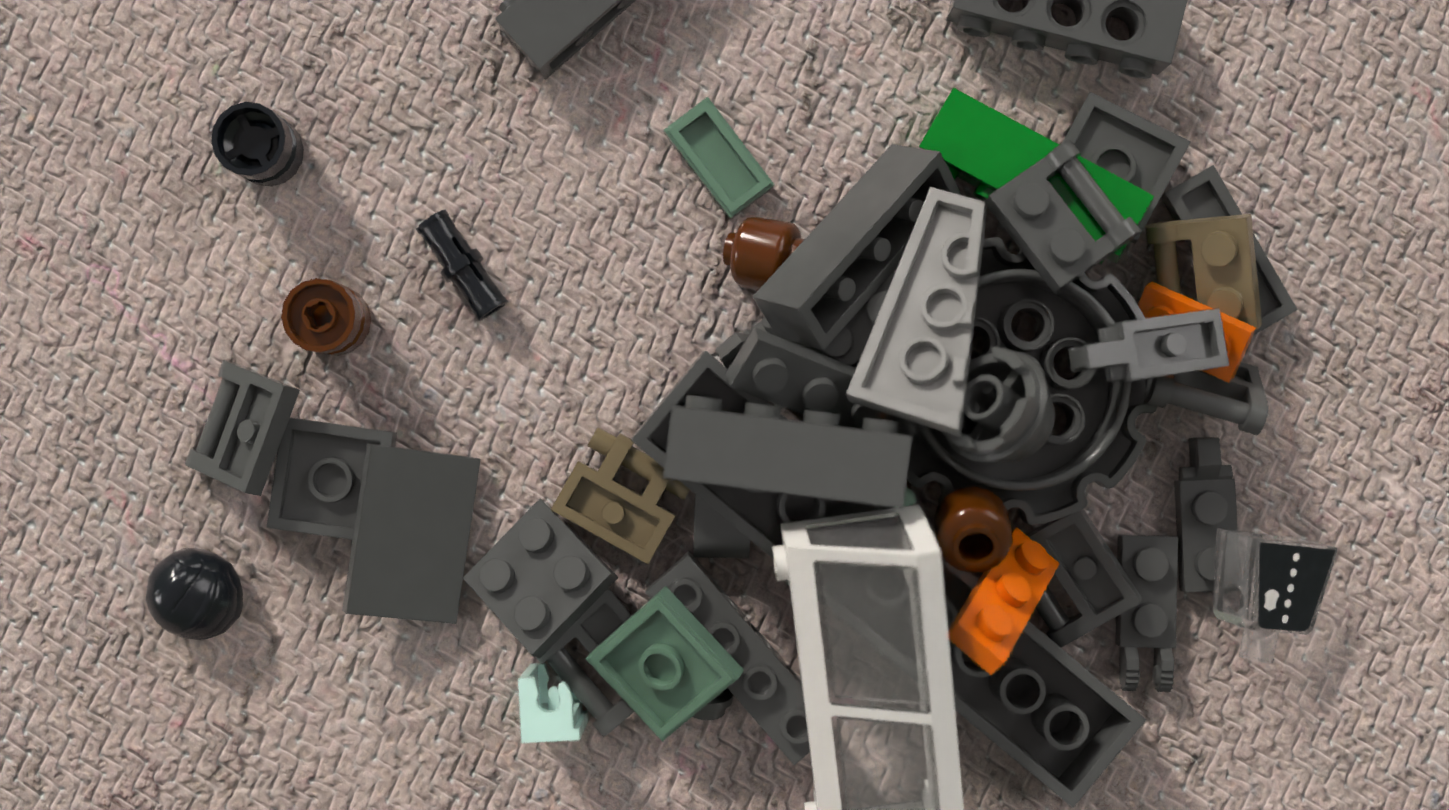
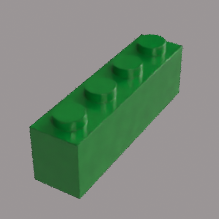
(995, 149)

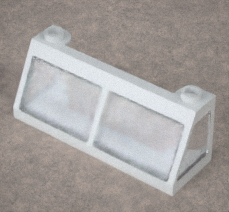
(873, 660)

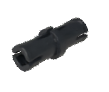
(461, 265)

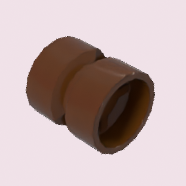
(325, 317)

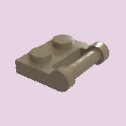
(1221, 261)

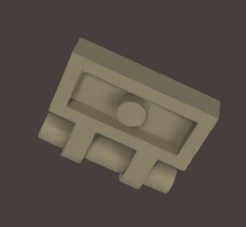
(613, 510)

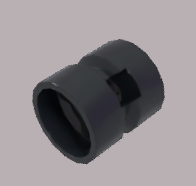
(257, 144)

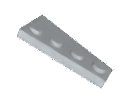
(924, 330)

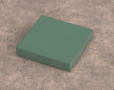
(664, 664)

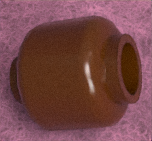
(759, 250)
(973, 529)

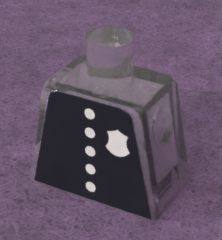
(1269, 586)

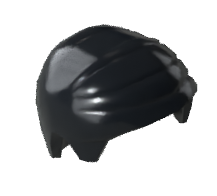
(194, 594)

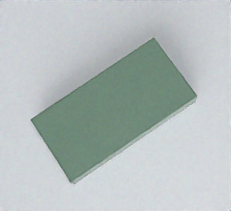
(719, 158)

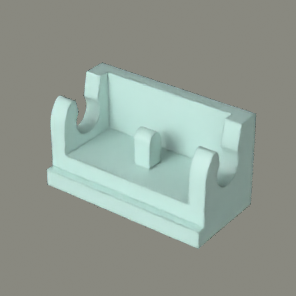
(546, 712)

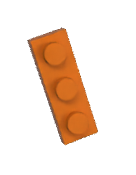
(1003, 603)

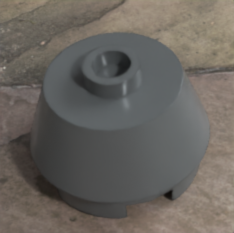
(1004, 409)

